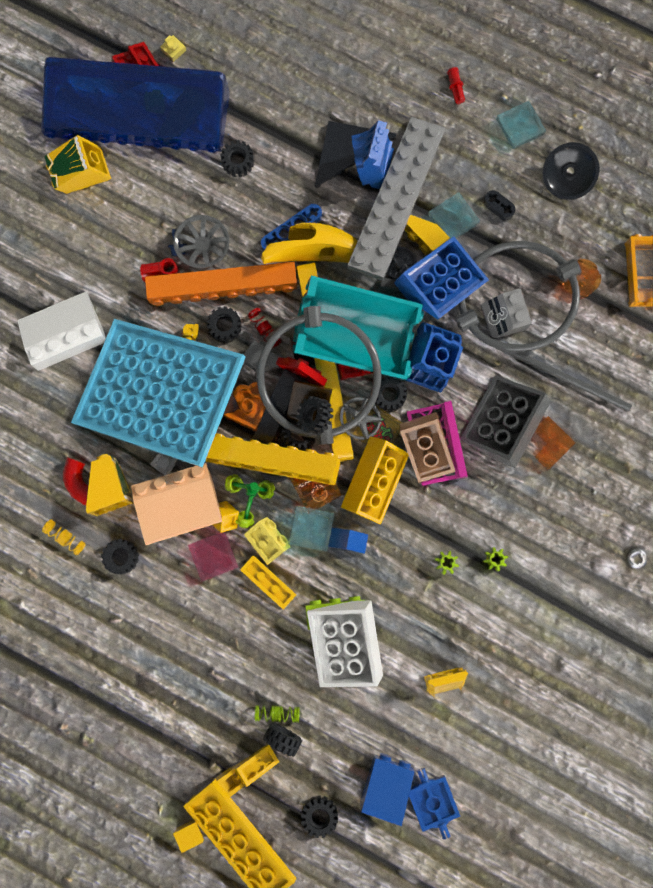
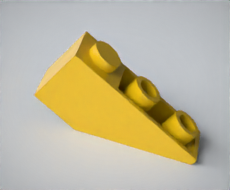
(425, 234)

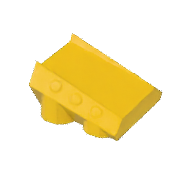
(445, 680)

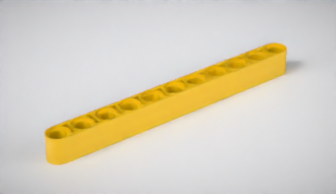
(342, 444)

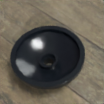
(583, 178)

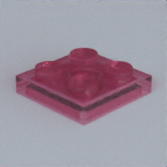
(213, 556)

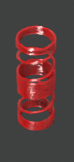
(263, 327)

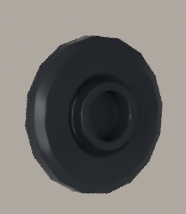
(401, 261)

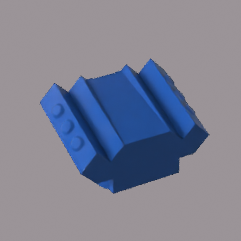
(373, 154)
(434, 357)

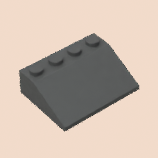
(505, 420)

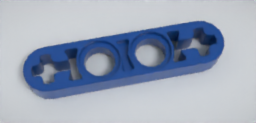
(290, 222)

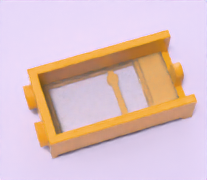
(640, 270)

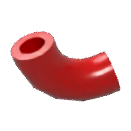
(74, 480)

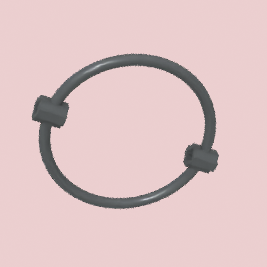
(566, 271)
(312, 319)

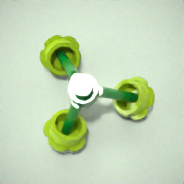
(264, 489)

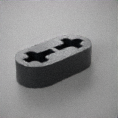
(499, 205)

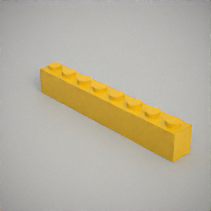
(274, 459)

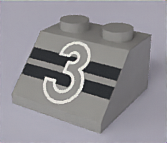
(506, 314)

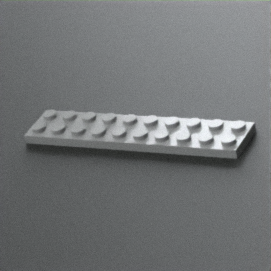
(396, 199)

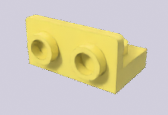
(267, 540)

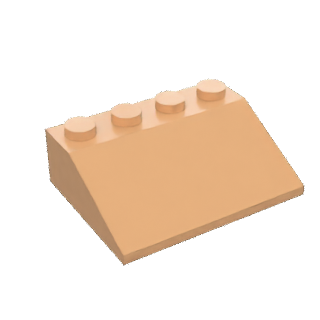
(176, 503)

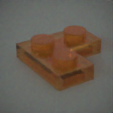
(557, 443)

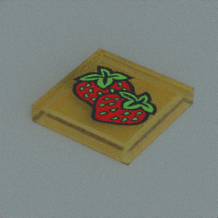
(388, 429)

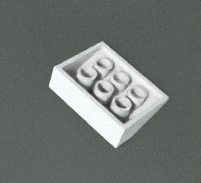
(61, 331)
(345, 645)

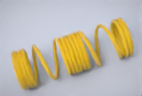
(63, 537)

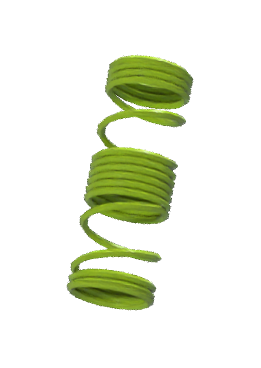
(276, 712)

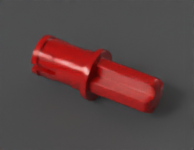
(456, 85)

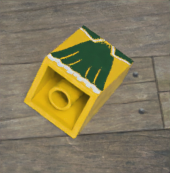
(76, 165)
(107, 486)

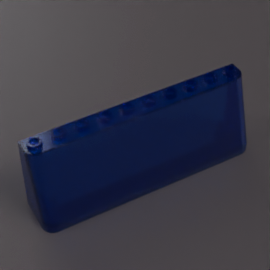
(134, 104)

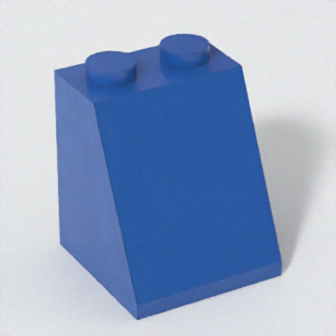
(387, 789)

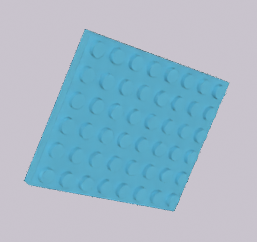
(159, 391)

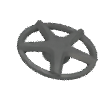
(368, 419)

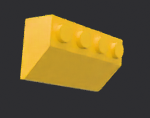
(375, 480)

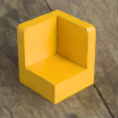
(229, 517)
(188, 836)

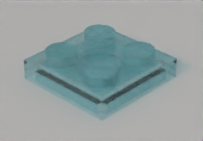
(521, 124)
(454, 216)
(311, 528)

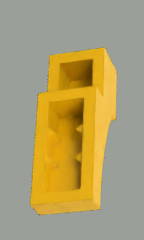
(247, 770)

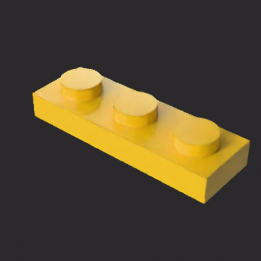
(268, 582)

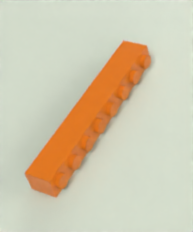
(221, 283)

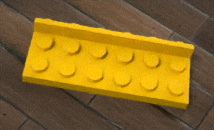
(238, 839)

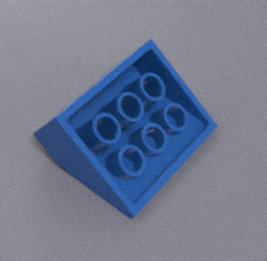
(442, 279)

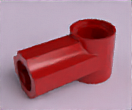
(158, 268)

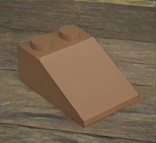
(427, 447)

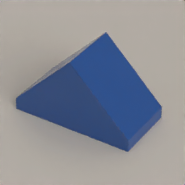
(348, 540)

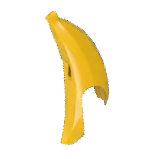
(311, 243)

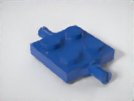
(433, 803)

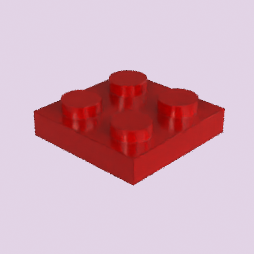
(301, 368)

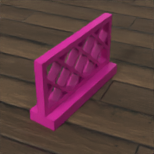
(453, 440)

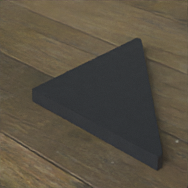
(338, 150)

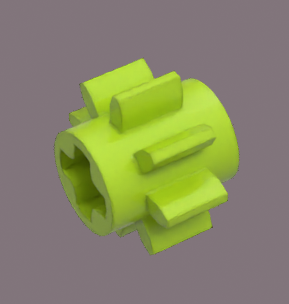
(497, 554)
(444, 568)

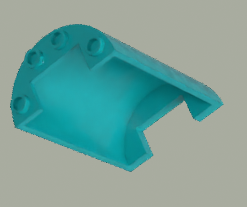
(381, 317)

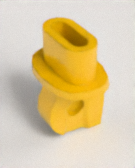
(190, 331)

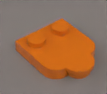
(250, 406)

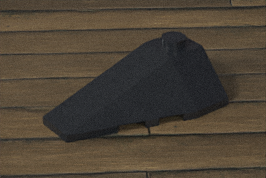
(269, 429)

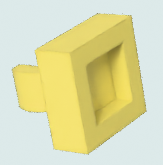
(173, 47)

